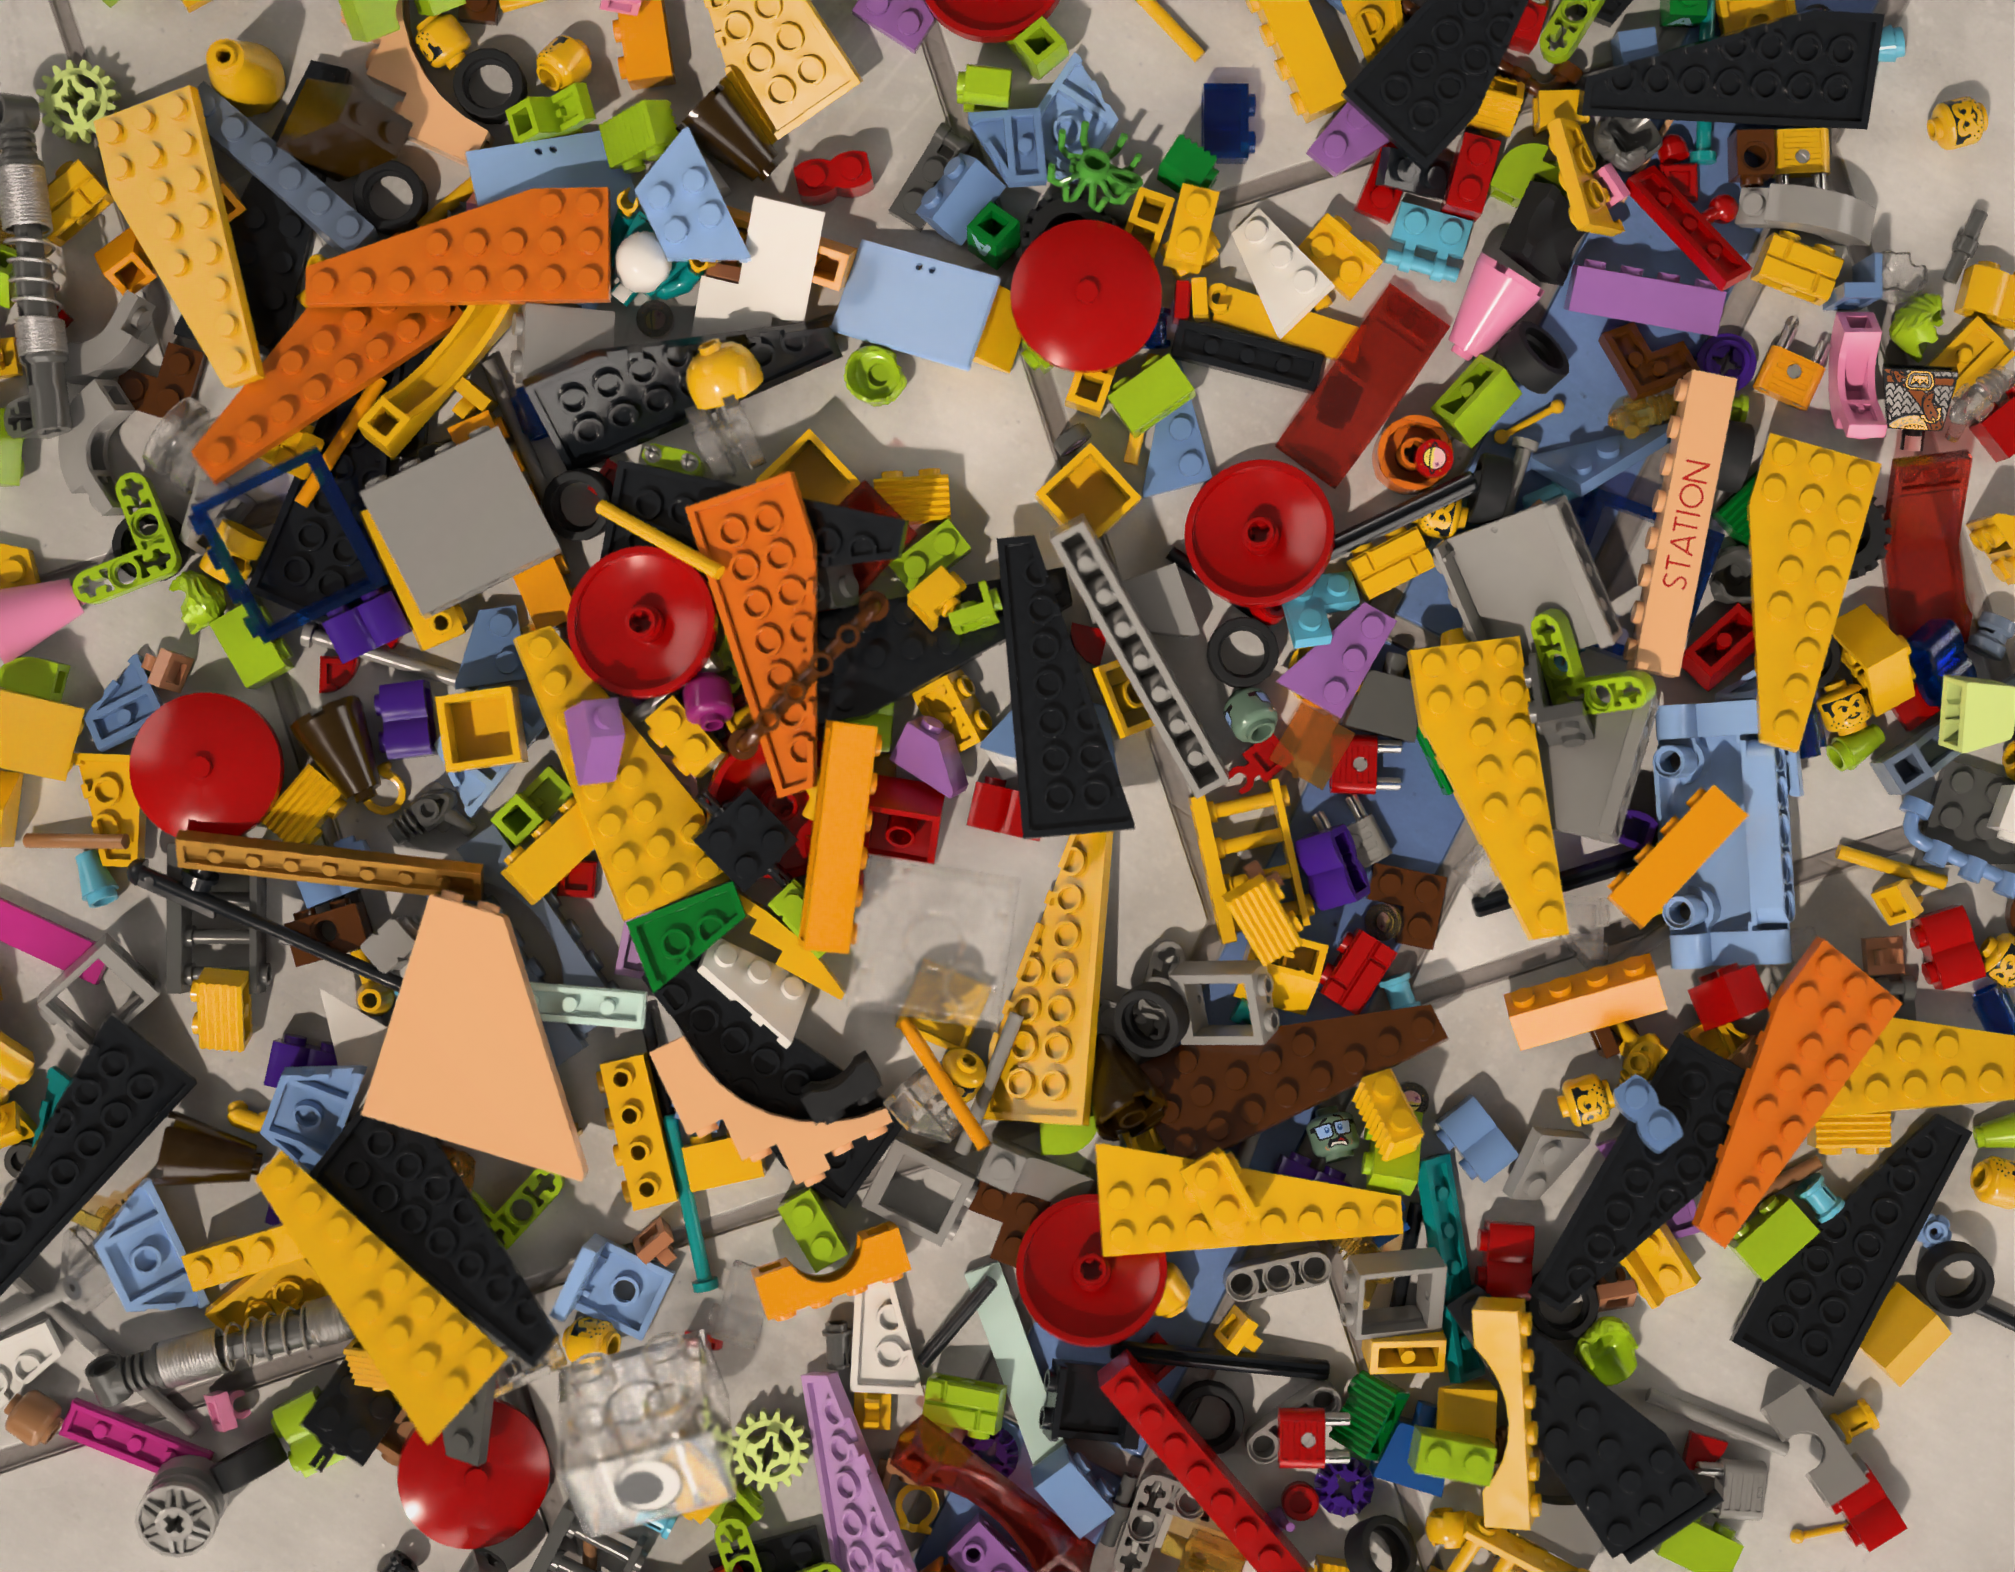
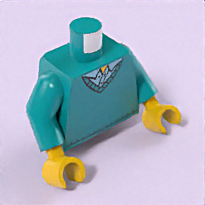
(683, 274)

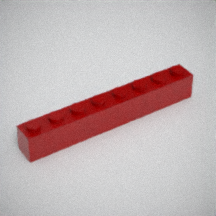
(1198, 1467)

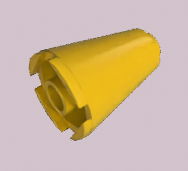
(246, 75)

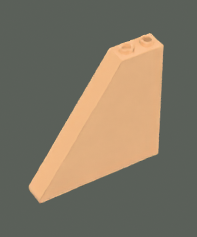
(471, 1047)

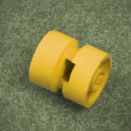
(243, 545)

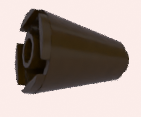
(730, 133)
(341, 747)
(1122, 1093)
(204, 1154)

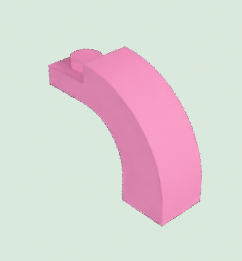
(1852, 375)

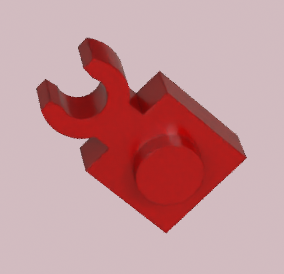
(1258, 763)

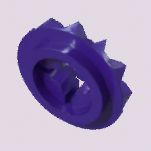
(1741, 356)
(1005, 1450)
(1339, 1504)

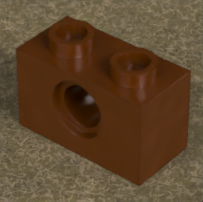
(351, 924)

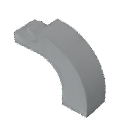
(1807, 209)
(115, 347)
(84, 450)

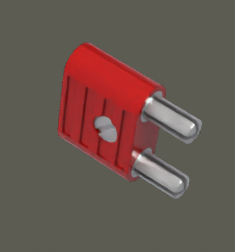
(1358, 767)
(1303, 1437)

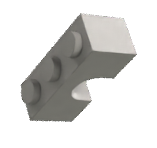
(1800, 1414)

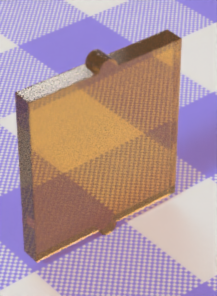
(1312, 746)

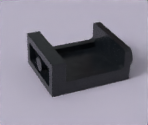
(1080, 1408)

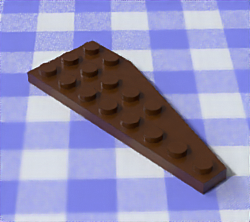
(1241, 1090)

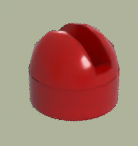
(1673, 149)

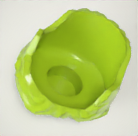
(1915, 324)
(874, 375)
(202, 601)
(1608, 1350)

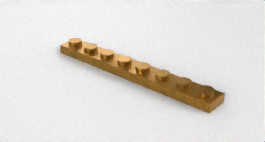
(327, 865)

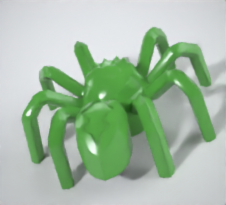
(1096, 169)

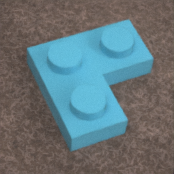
(1307, 613)

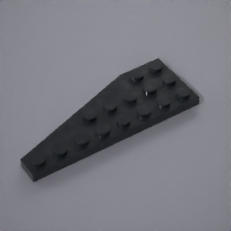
(640, 391)
(901, 653)
(766, 1073)
(1638, 1187)
(424, 1212)
(1829, 1293)
(1598, 1444)

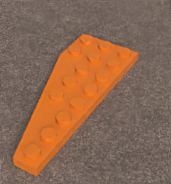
(510, 251)
(312, 371)
(768, 611)
(1811, 1045)

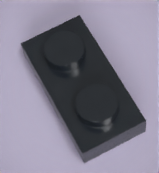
(1401, 174)

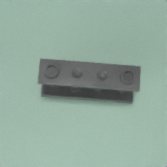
(183, 936)
(568, 1525)

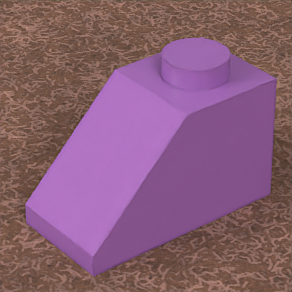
(595, 739)
(931, 755)

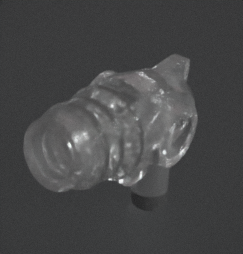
(1976, 400)

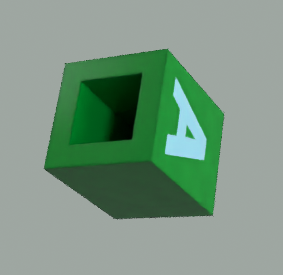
(1682, 13)
(993, 235)

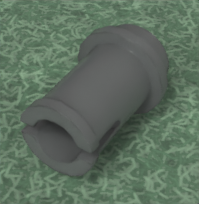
(837, 1344)

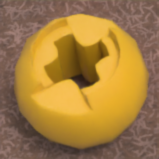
(1445, 1527)

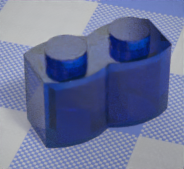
(1225, 121)
(1936, 652)

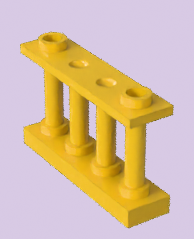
(1215, 849)
(1506, 1545)

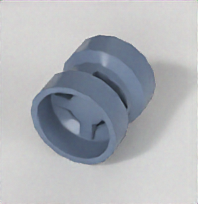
(1991, 636)

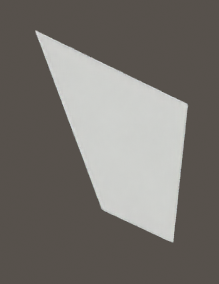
(355, 1041)

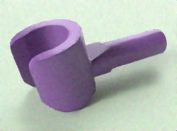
(1280, 1519)

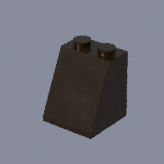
(342, 130)

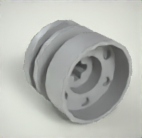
(181, 1507)

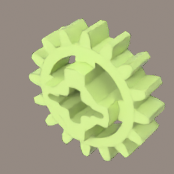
(64, 92)
(783, 1452)

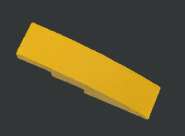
(793, 957)

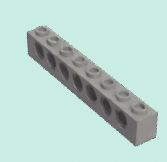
(1139, 655)

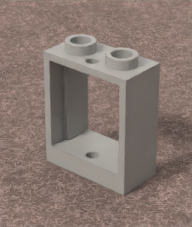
(123, 965)
(1258, 983)
(885, 1173)
(1420, 1318)

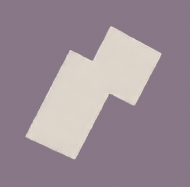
(775, 283)

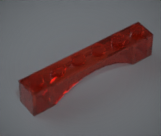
(940, 1461)

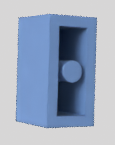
(959, 197)
(1073, 1491)

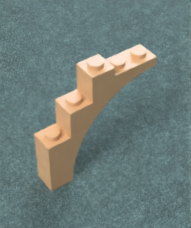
(434, 120)
(803, 1144)

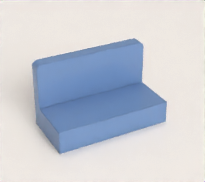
(1864, 288)

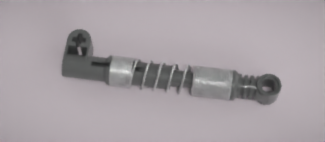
(38, 329)
(213, 1351)

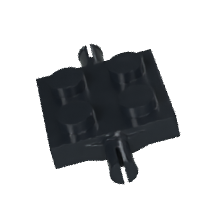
(744, 838)
(349, 1419)

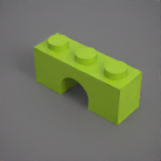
(377, 18)

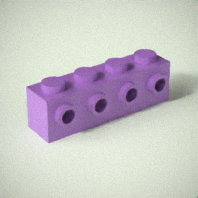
(1643, 299)
(983, 1549)

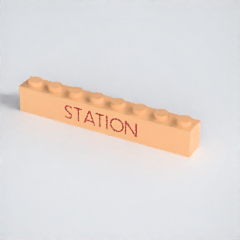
(1680, 523)

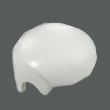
(641, 262)

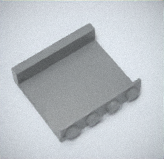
(460, 521)
(1520, 568)
(1594, 782)

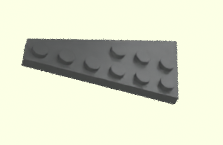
(1961, 813)

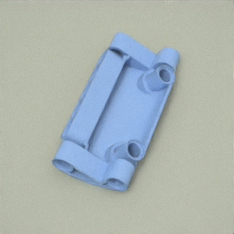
(1751, 873)

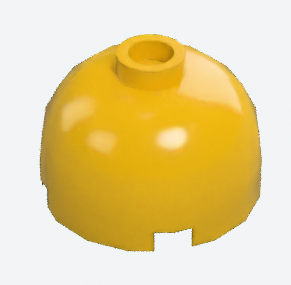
(721, 372)

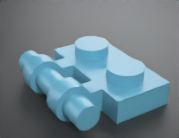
(1432, 232)

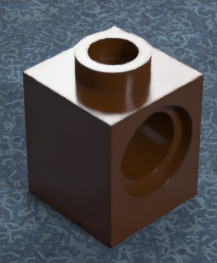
(1762, 145)

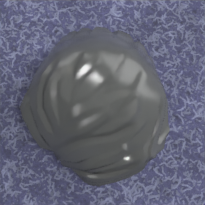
(1626, 141)
(1732, 576)

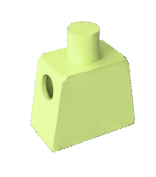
(1975, 713)

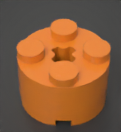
(1388, 455)

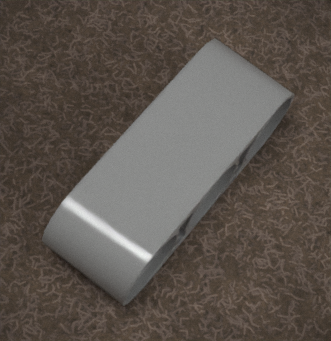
(1294, 1280)
(1269, 1423)

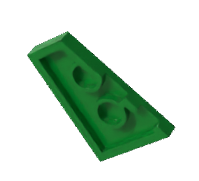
(683, 931)

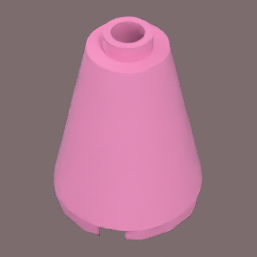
(1490, 307)
(34, 614)

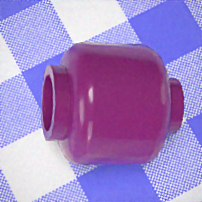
(708, 701)

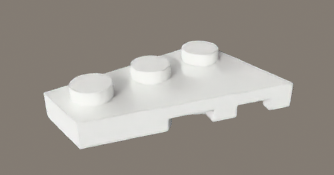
(1280, 271)
(759, 985)
(881, 1345)
(26, 1355)

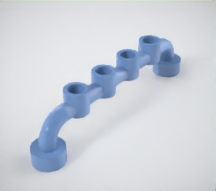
(1939, 853)

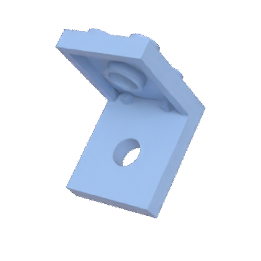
(593, 1283)

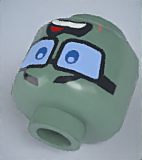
(1250, 715)
(1333, 1135)

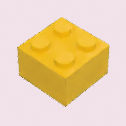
(816, 469)
(1091, 488)
(481, 729)

